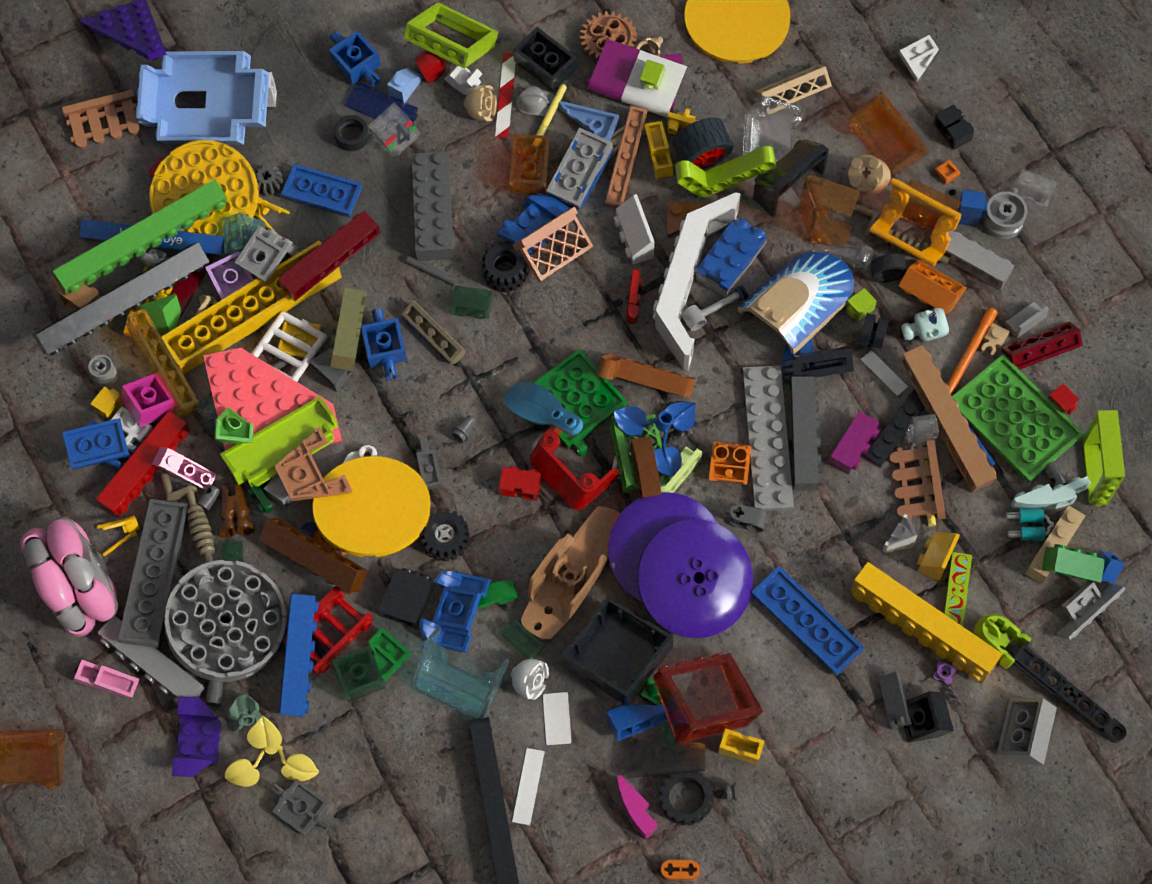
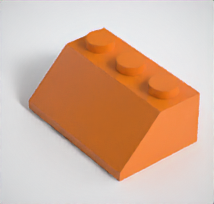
(932, 286)

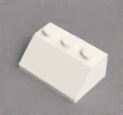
(634, 231)

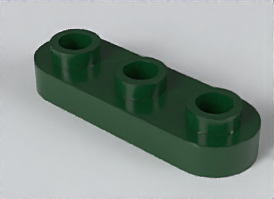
(263, 503)

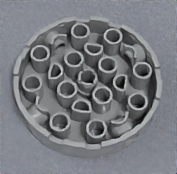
(221, 649)

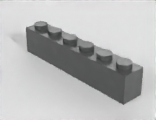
(805, 433)

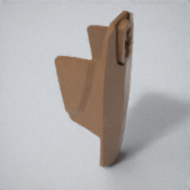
(568, 574)

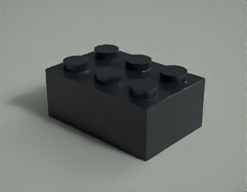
(545, 59)

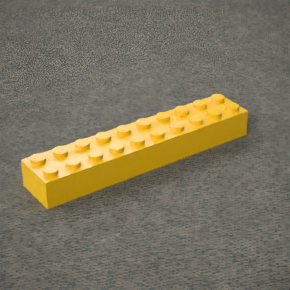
(237, 316)

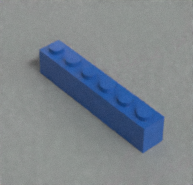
(297, 655)

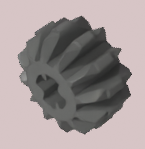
(268, 179)

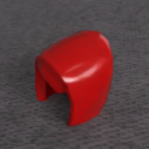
(431, 65)

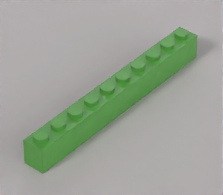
(140, 237)

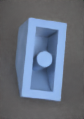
(404, 83)

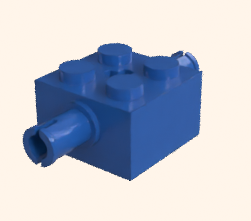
(355, 57)
(384, 343)

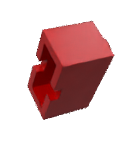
(520, 482)

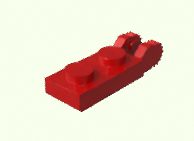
(634, 297)

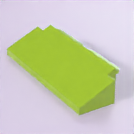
(256, 460)

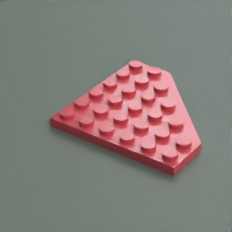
(255, 389)

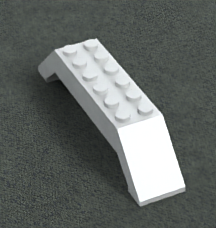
(682, 270)

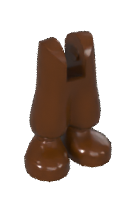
(232, 508)

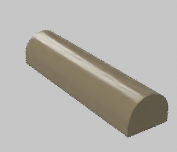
(433, 332)

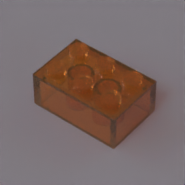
(529, 164)
(922, 213)

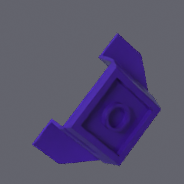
(197, 737)

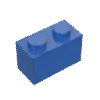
(972, 207)

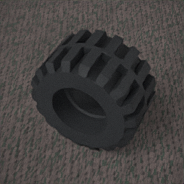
(504, 280)

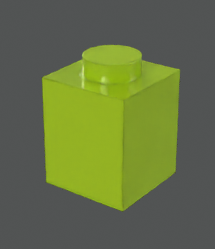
(652, 75)
(860, 304)

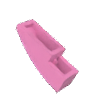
(106, 679)

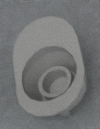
(534, 101)

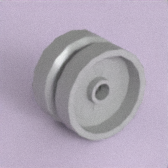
(1005, 215)

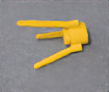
(263, 208)
(128, 524)

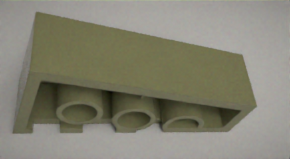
(347, 329)

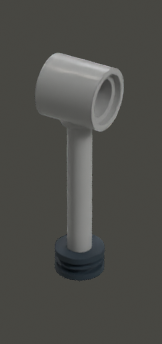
(696, 318)

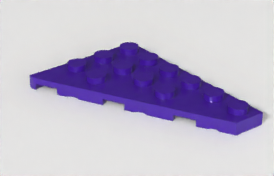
(130, 27)

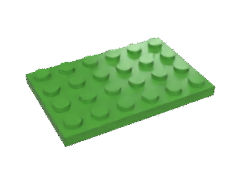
(1016, 418)

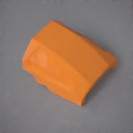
(730, 462)

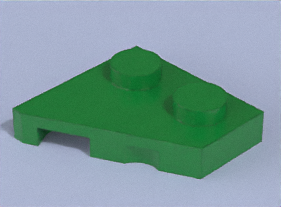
(388, 653)

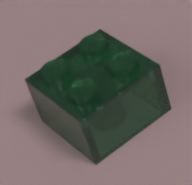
(358, 674)

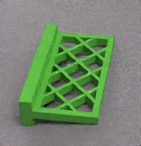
(624, 458)

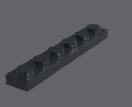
(895, 430)

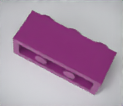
(854, 443)

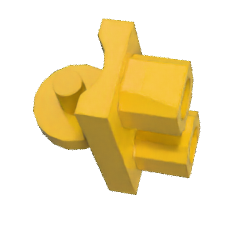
(679, 121)

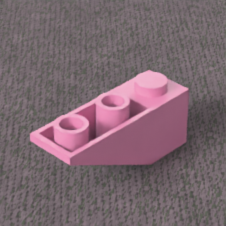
(183, 468)

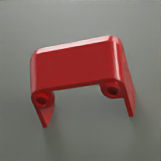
(574, 491)

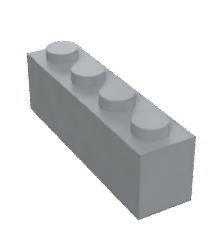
(978, 260)

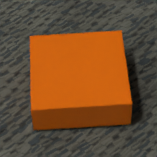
(947, 171)

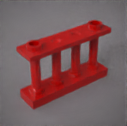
(333, 598)

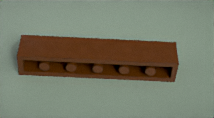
(313, 555)

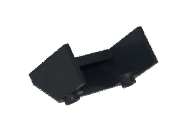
(788, 171)

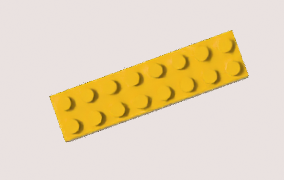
(925, 623)

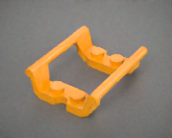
(892, 212)

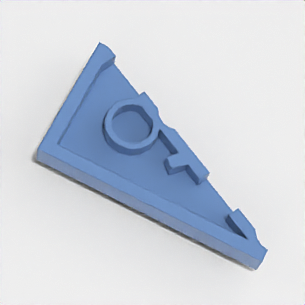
(593, 120)

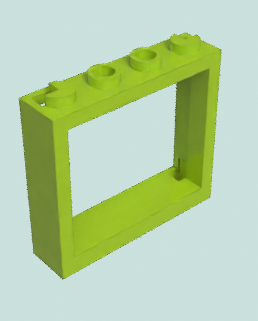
(444, 47)
(1103, 457)

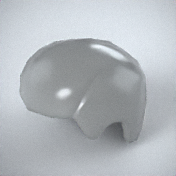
(152, 257)

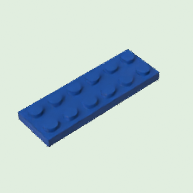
(807, 621)

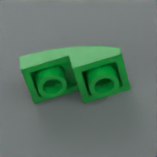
(499, 592)

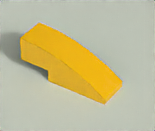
(658, 149)

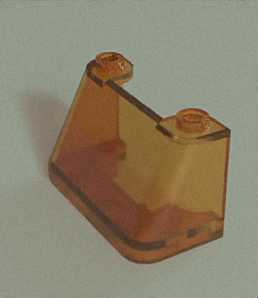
(888, 133)
(32, 757)

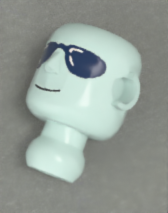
(928, 325)

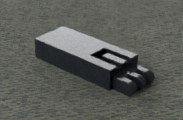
(824, 361)

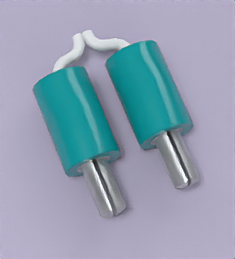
(1030, 515)

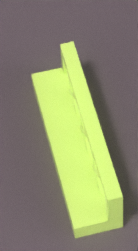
(689, 462)

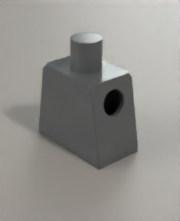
(333, 376)

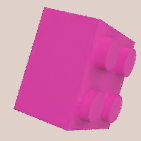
(147, 399)

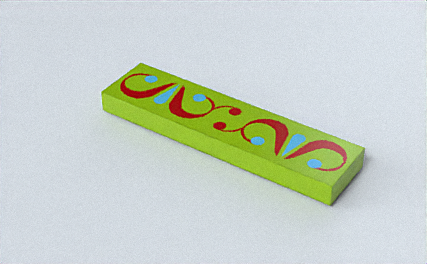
(958, 587)

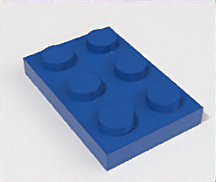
(95, 444)

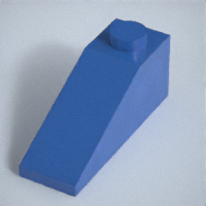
(634, 719)

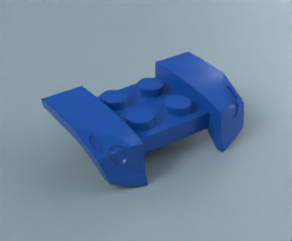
(539, 211)
(455, 609)

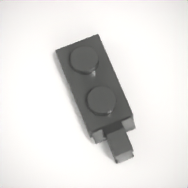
(429, 465)

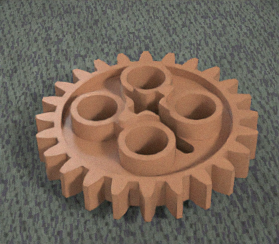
(604, 26)

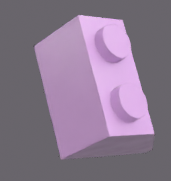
(228, 275)

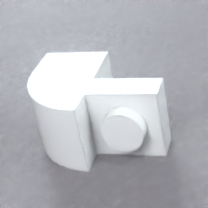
(463, 79)

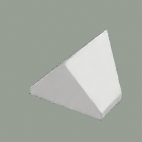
(902, 537)

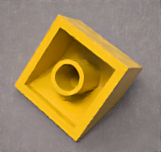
(937, 554)

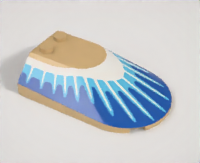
(802, 297)

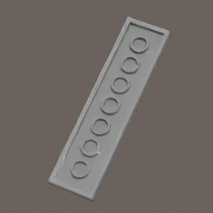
(768, 438)

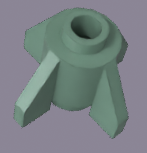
(244, 712)

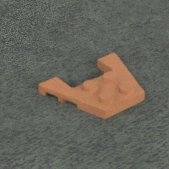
(301, 475)

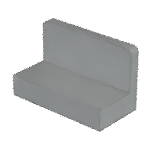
(1026, 319)

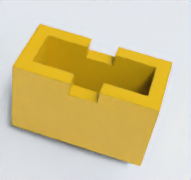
(741, 747)

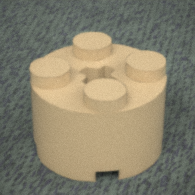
(860, 178)

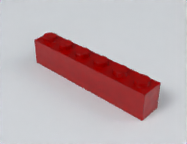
(139, 468)

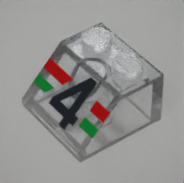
(393, 130)

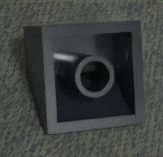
(928, 717)

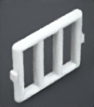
(311, 351)

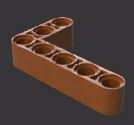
(616, 366)

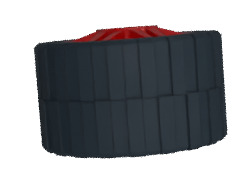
(703, 143)

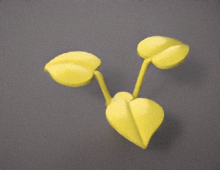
(267, 736)

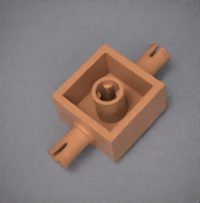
(78, 299)

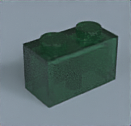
(471, 302)

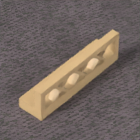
(796, 80)

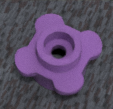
(950, 670)

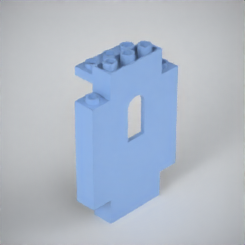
(233, 97)

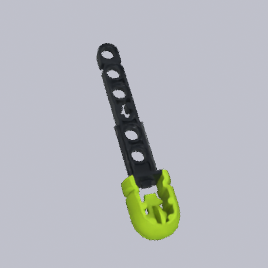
(996, 629)

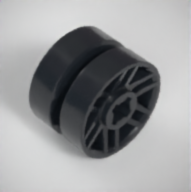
(873, 331)

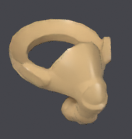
(655, 44)
(205, 301)

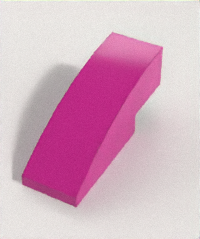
(635, 807)

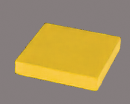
(299, 334)

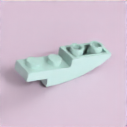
(1049, 498)

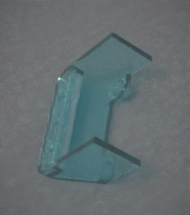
(453, 685)

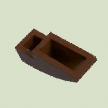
(645, 467)

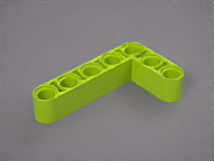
(725, 175)

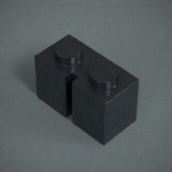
(954, 127)

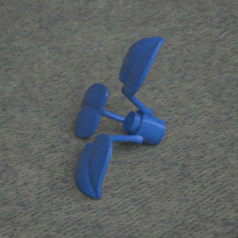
(680, 415)

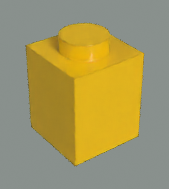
(107, 402)

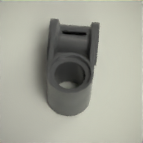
(749, 517)

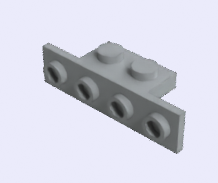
(1086, 605)

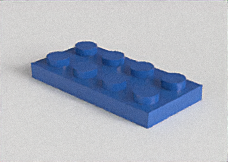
(321, 190)

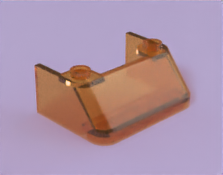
(818, 203)

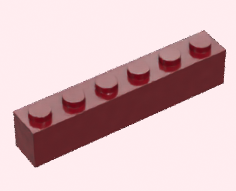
(329, 255)

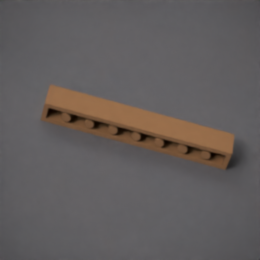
(951, 424)

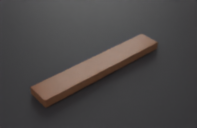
(626, 156)

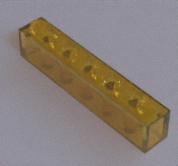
(161, 361)

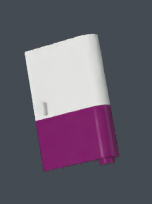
(619, 76)

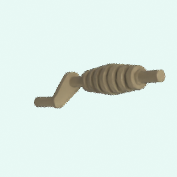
(872, 214)
(198, 524)

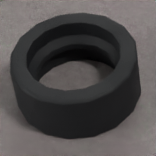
(352, 145)
(888, 268)

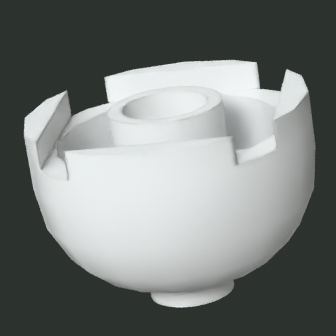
(529, 677)

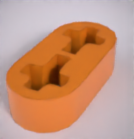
(680, 875)

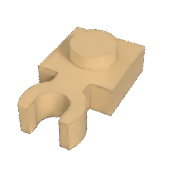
(995, 338)

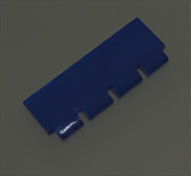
(375, 103)

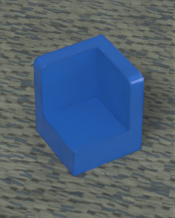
(1112, 566)

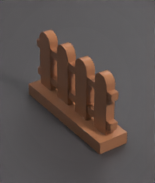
(98, 108)
(916, 473)

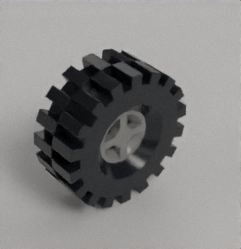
(445, 526)

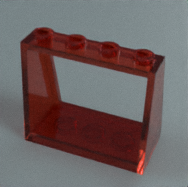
(678, 713)

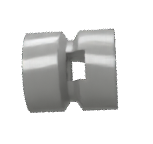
(103, 371)

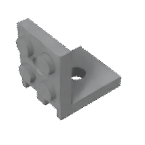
(274, 248)

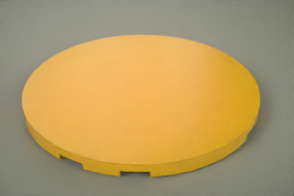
(737, 28)
(198, 164)
(382, 511)

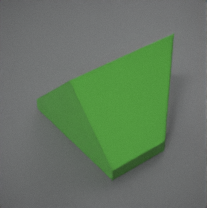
(164, 313)
(232, 428)

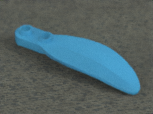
(541, 407)

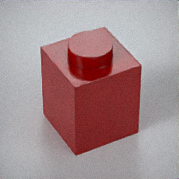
(1064, 399)

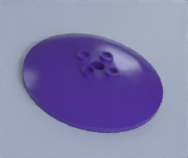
(639, 525)
(668, 581)

